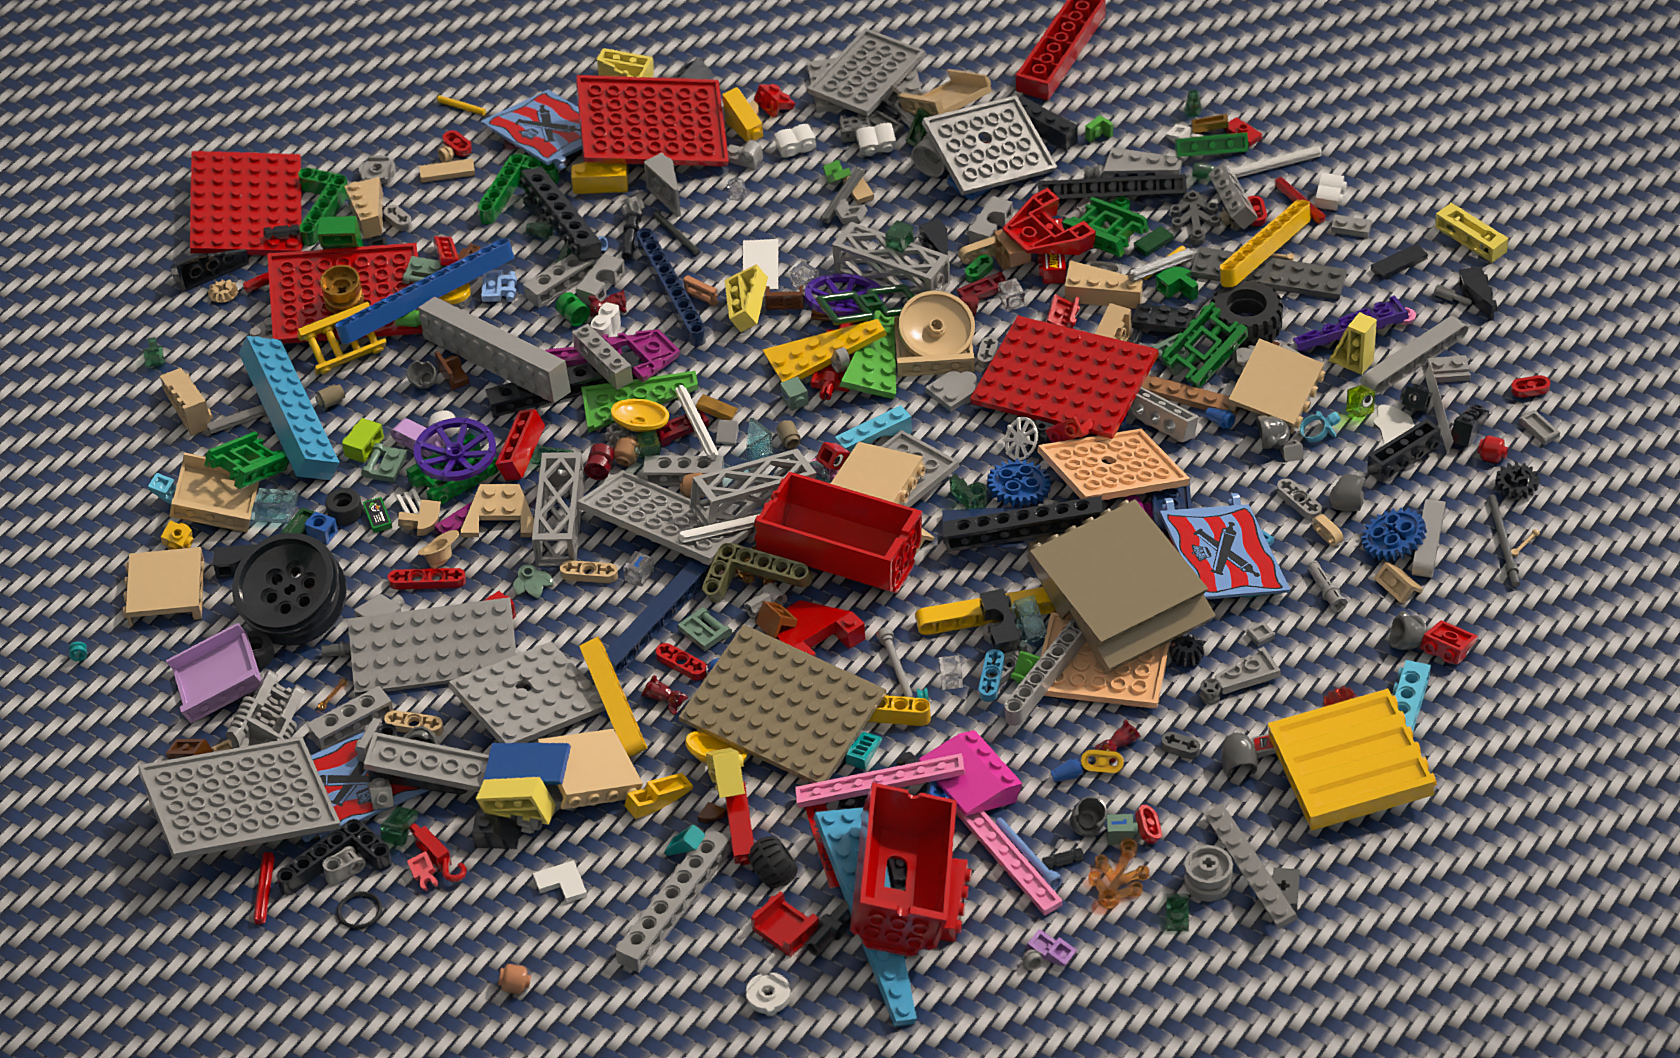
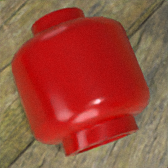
(1492, 449)

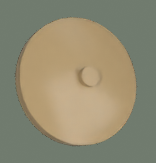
(936, 324)

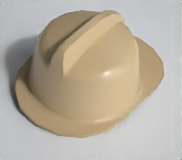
(439, 550)

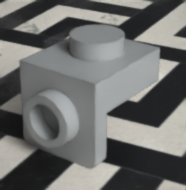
(850, 213)
(380, 793)

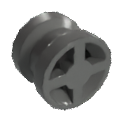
(1091, 172)
(1210, 691)

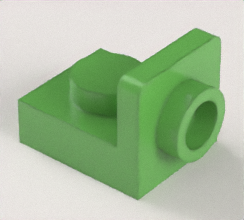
(1097, 127)
(834, 171)
(1023, 666)

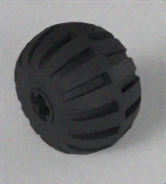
(772, 862)

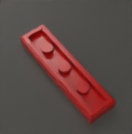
(445, 250)

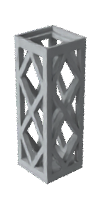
(934, 273)
(552, 476)
(742, 496)

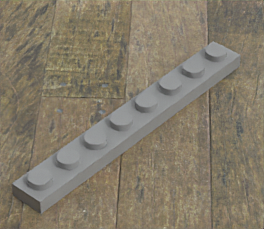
(1250, 866)

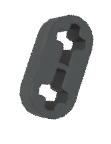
(1180, 745)

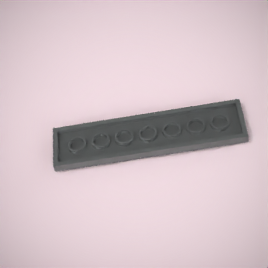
(1277, 273)

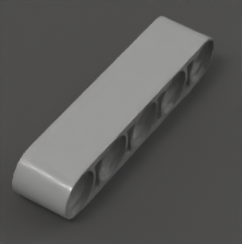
(1426, 554)

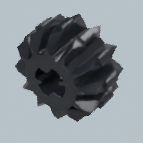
(1186, 650)

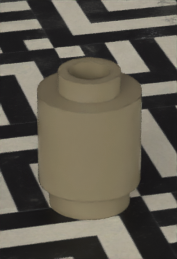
(330, 396)
(788, 434)

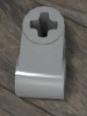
(342, 865)

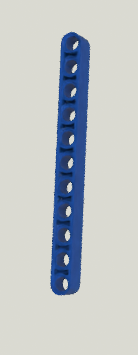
(424, 290)

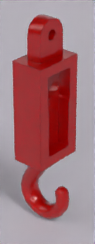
(437, 851)

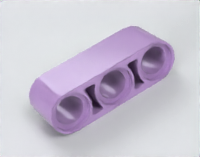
(407, 433)

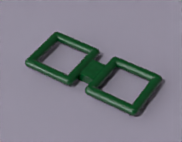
(866, 303)

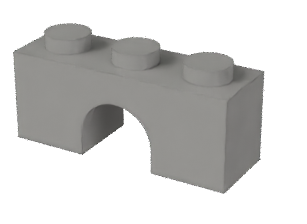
(994, 213)
(606, 270)

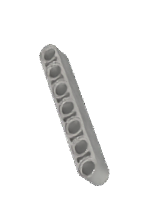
(1414, 355)
(1044, 674)

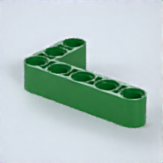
(506, 184)
(332, 196)

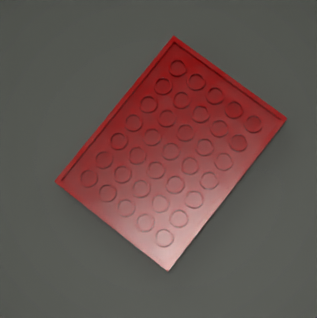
(650, 116)
(241, 195)
(297, 290)
(1064, 373)

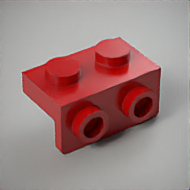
(772, 99)
(1063, 311)
(1069, 430)

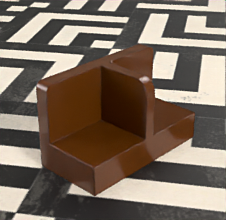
(451, 371)

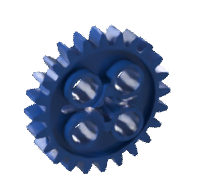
(1019, 483)
(1394, 534)

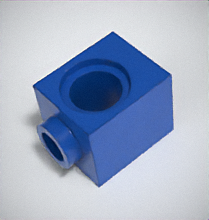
(321, 527)

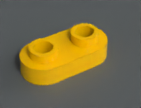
(1102, 761)

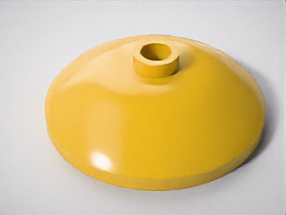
(639, 415)
(700, 742)

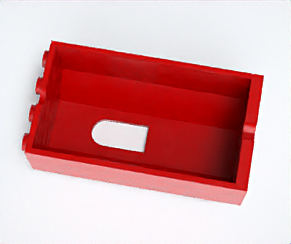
(840, 531)
(922, 836)

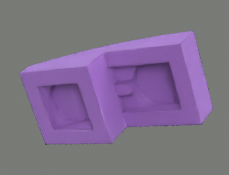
(1054, 951)

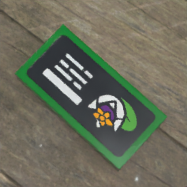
(377, 515)

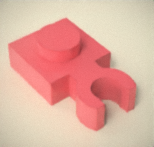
(422, 868)

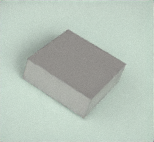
(1260, 634)

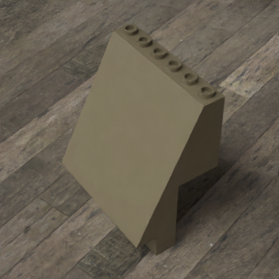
(1121, 584)

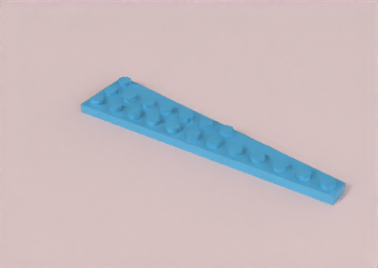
(841, 840)

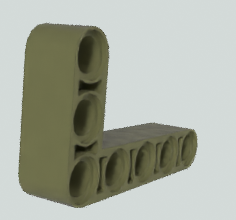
(753, 566)

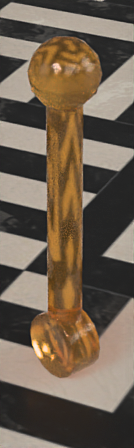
(323, 704)

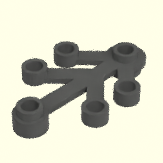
(1193, 200)

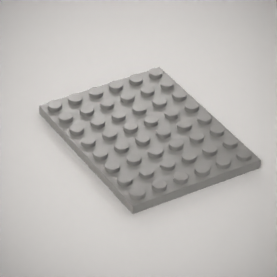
(238, 797)

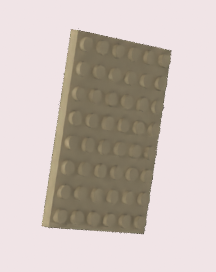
(782, 705)

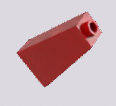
(740, 826)

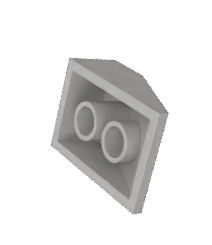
(662, 182)

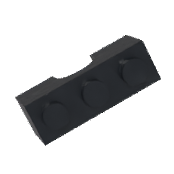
(996, 606)

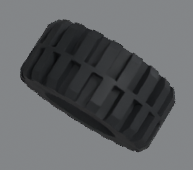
(1250, 298)

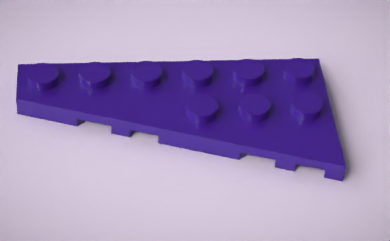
(1385, 314)

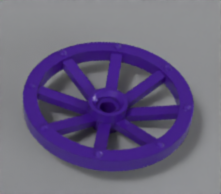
(842, 307)
(456, 451)

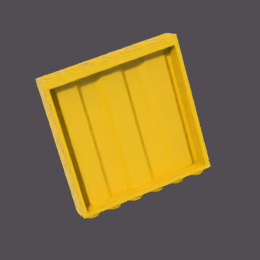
(1351, 759)

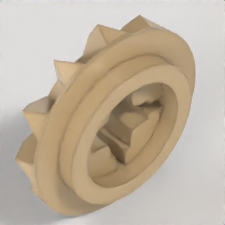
(224, 295)

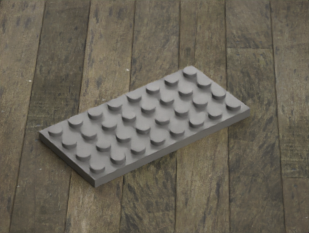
(654, 515)
(429, 644)

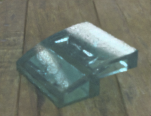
(274, 506)

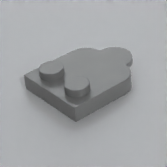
(952, 389)

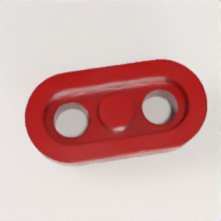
(458, 143)
(1259, 207)
(1530, 386)
(1148, 824)

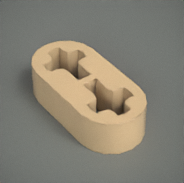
(1327, 530)

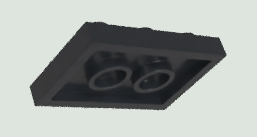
(1162, 318)

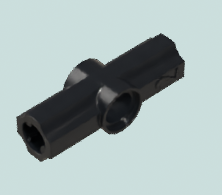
(829, 928)

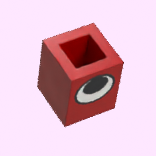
(832, 455)

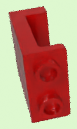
(783, 925)

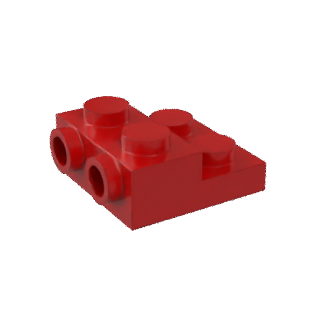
(1448, 642)

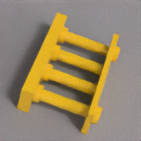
(326, 327)

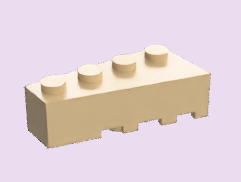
(366, 203)
(1101, 286)
(1115, 323)
(186, 401)

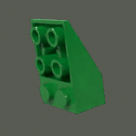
(339, 232)

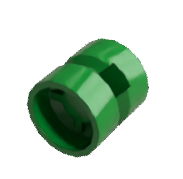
(572, 309)

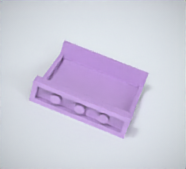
(215, 672)

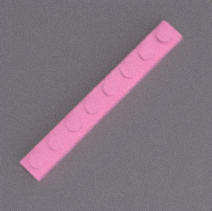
(895, 776)
(1012, 861)

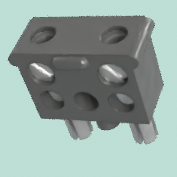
(849, 126)

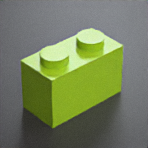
(361, 440)

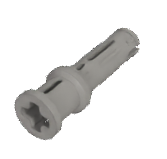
(1329, 591)

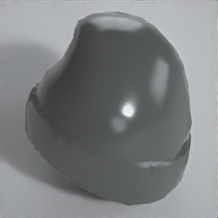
(1272, 431)
(1407, 631)

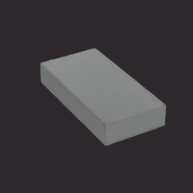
(1539, 427)

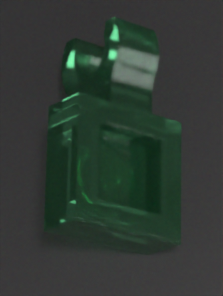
(154, 354)

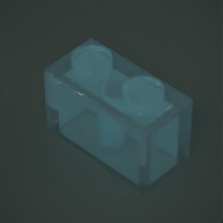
(1029, 619)

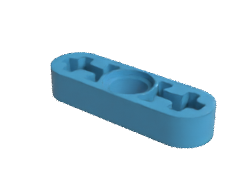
(993, 682)

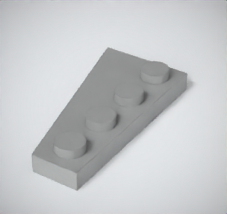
(1128, 161)

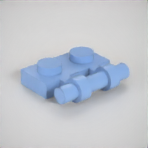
(492, 286)

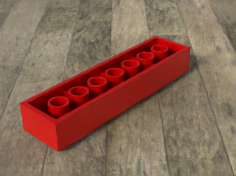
(1059, 47)

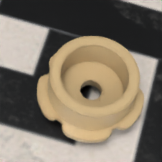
(445, 154)

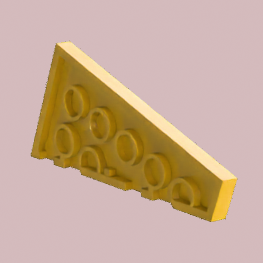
(815, 352)

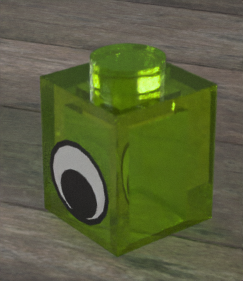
(1360, 401)

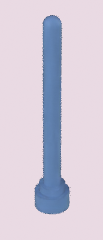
(1051, 877)

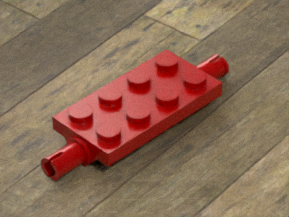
(827, 378)

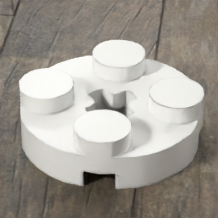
(768, 1004)

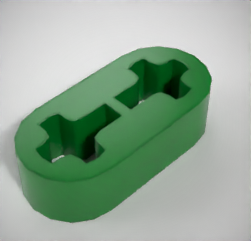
(977, 267)

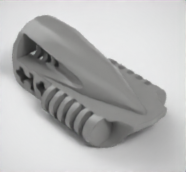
(266, 715)

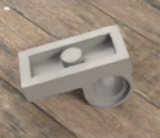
(748, 156)

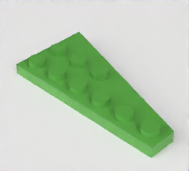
(874, 365)
(659, 389)

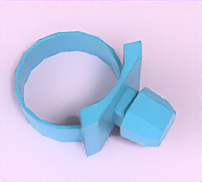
(1332, 419)

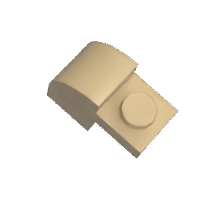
(424, 521)

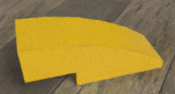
(657, 795)

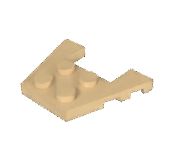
(498, 503)

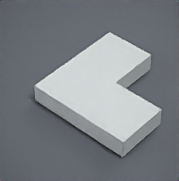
(561, 876)

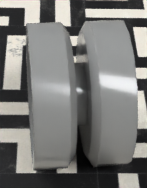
(1208, 873)

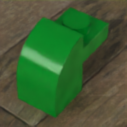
(1177, 280)

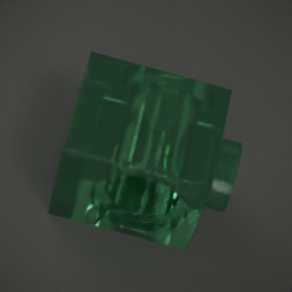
(899, 236)

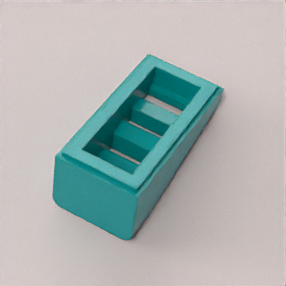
(859, 761)
(685, 841)

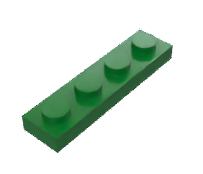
(1211, 144)

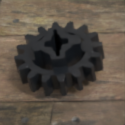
(1517, 480)

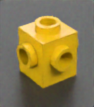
(177, 536)

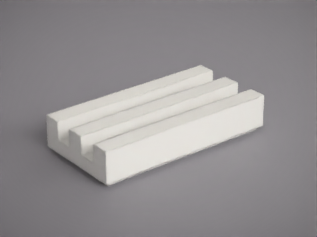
(408, 497)

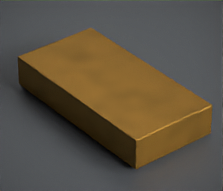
(1210, 123)
(716, 408)

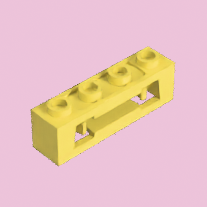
(1471, 232)

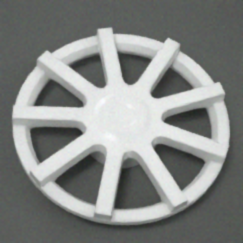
(1020, 438)

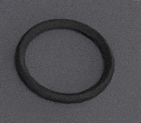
(359, 926)

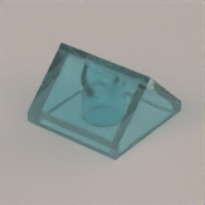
(758, 441)

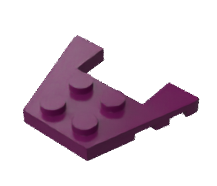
(650, 347)

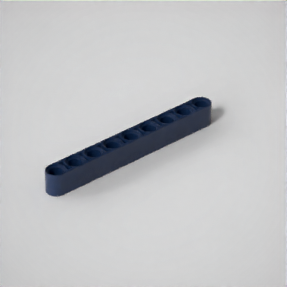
(671, 287)
(657, 615)

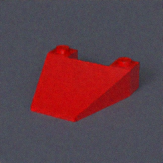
(1039, 233)
(819, 622)

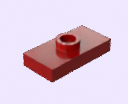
(1238, 126)

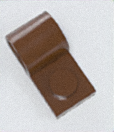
(188, 747)

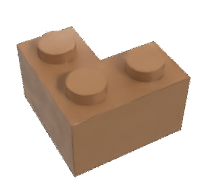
(1007, 252)

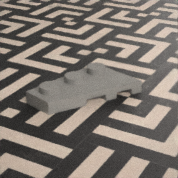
(1250, 672)

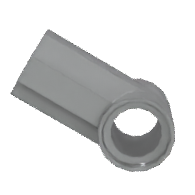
(769, 593)

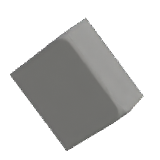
(727, 432)
(1292, 450)

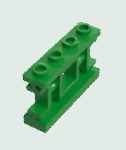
(1115, 236)
(1216, 354)
(261, 464)
(450, 488)

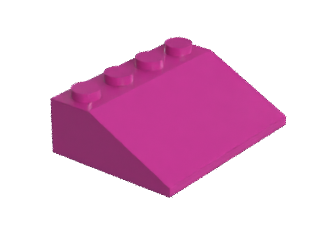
(986, 779)

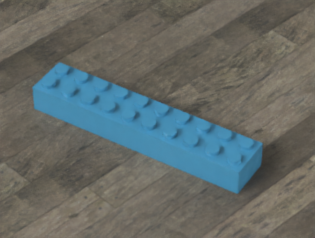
(288, 408)

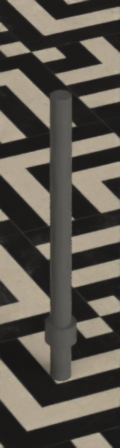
(1511, 567)

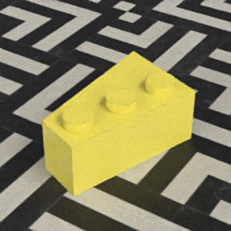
(624, 64)
(745, 296)
(1357, 345)
(725, 769)
(517, 797)

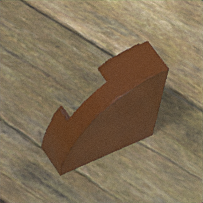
(711, 812)

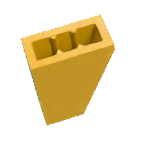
(741, 116)

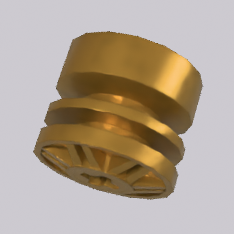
(341, 288)

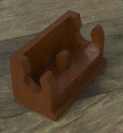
(784, 299)

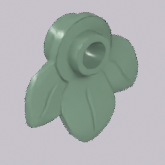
(533, 582)

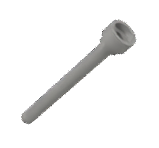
(885, 637)

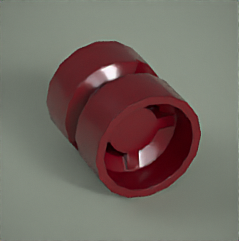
(599, 461)

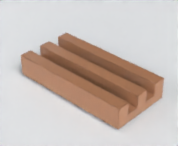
(701, 290)

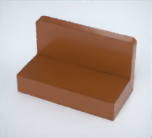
(772, 616)

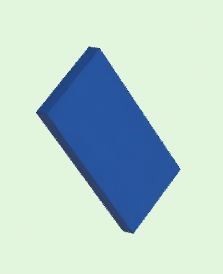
(527, 761)

